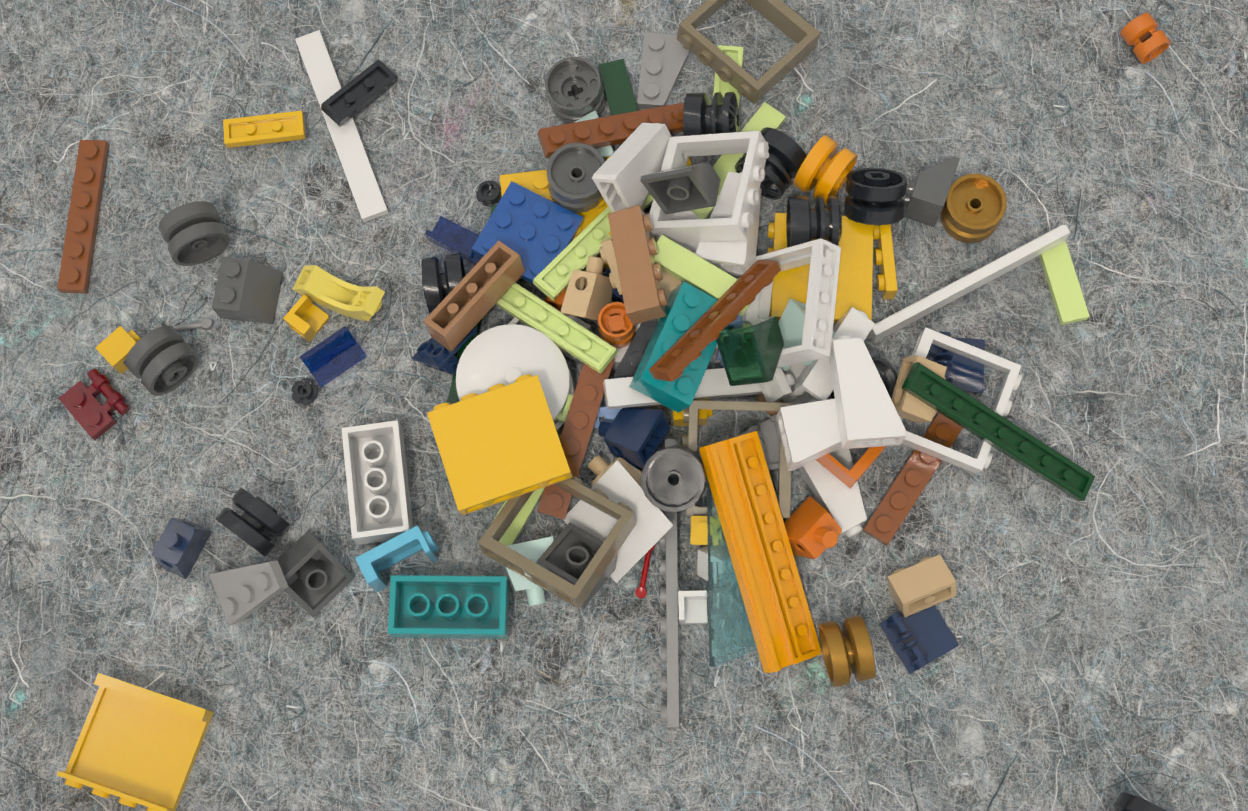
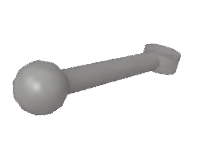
(206, 323)

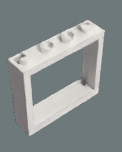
(747, 197)
(820, 302)
(1001, 407)

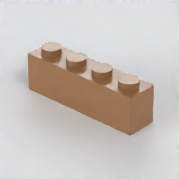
(637, 265)
(474, 296)

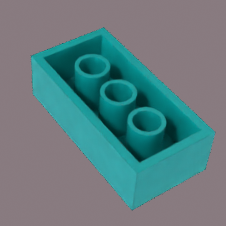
(683, 310)
(449, 607)

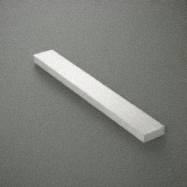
(346, 137)
(969, 283)
(712, 386)

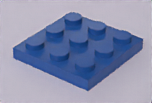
(529, 227)

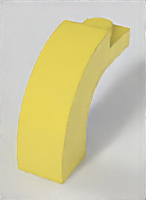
(337, 294)

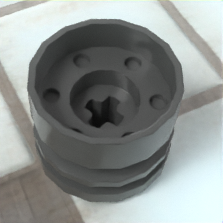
(570, 78)

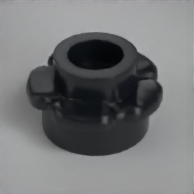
(486, 187)
(307, 398)

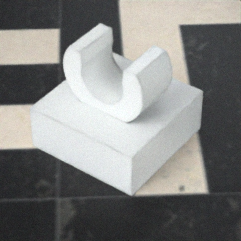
(778, 387)

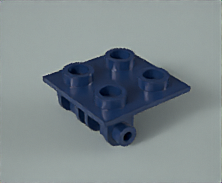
(439, 357)
(960, 370)
(918, 637)

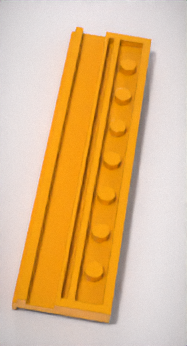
(760, 551)

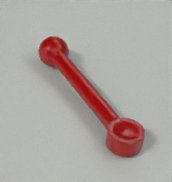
(641, 591)

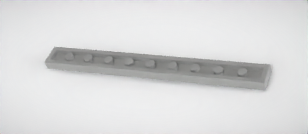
(669, 623)

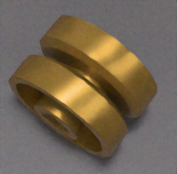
(973, 208)
(847, 651)

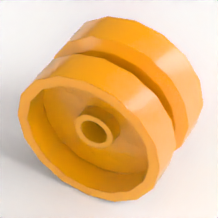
(825, 169)

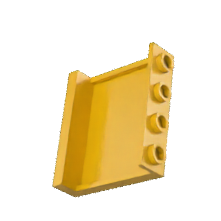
(854, 275)
(499, 444)
(137, 745)

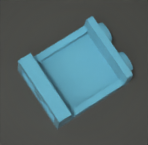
(393, 552)

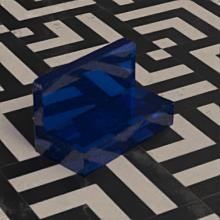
(454, 239)
(333, 356)

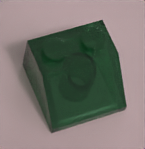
(751, 350)

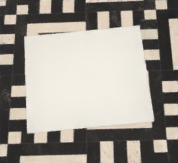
(650, 521)

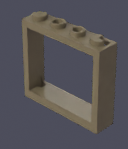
(728, 70)
(690, 416)
(570, 593)

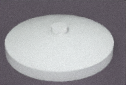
(511, 352)

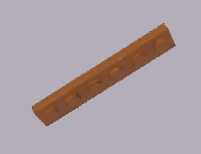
(609, 129)
(83, 217)
(714, 320)
(577, 435)
(910, 482)

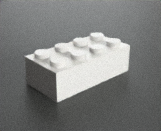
(377, 481)

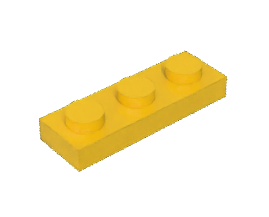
(264, 129)
(885, 259)

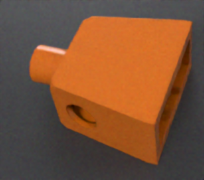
(811, 530)

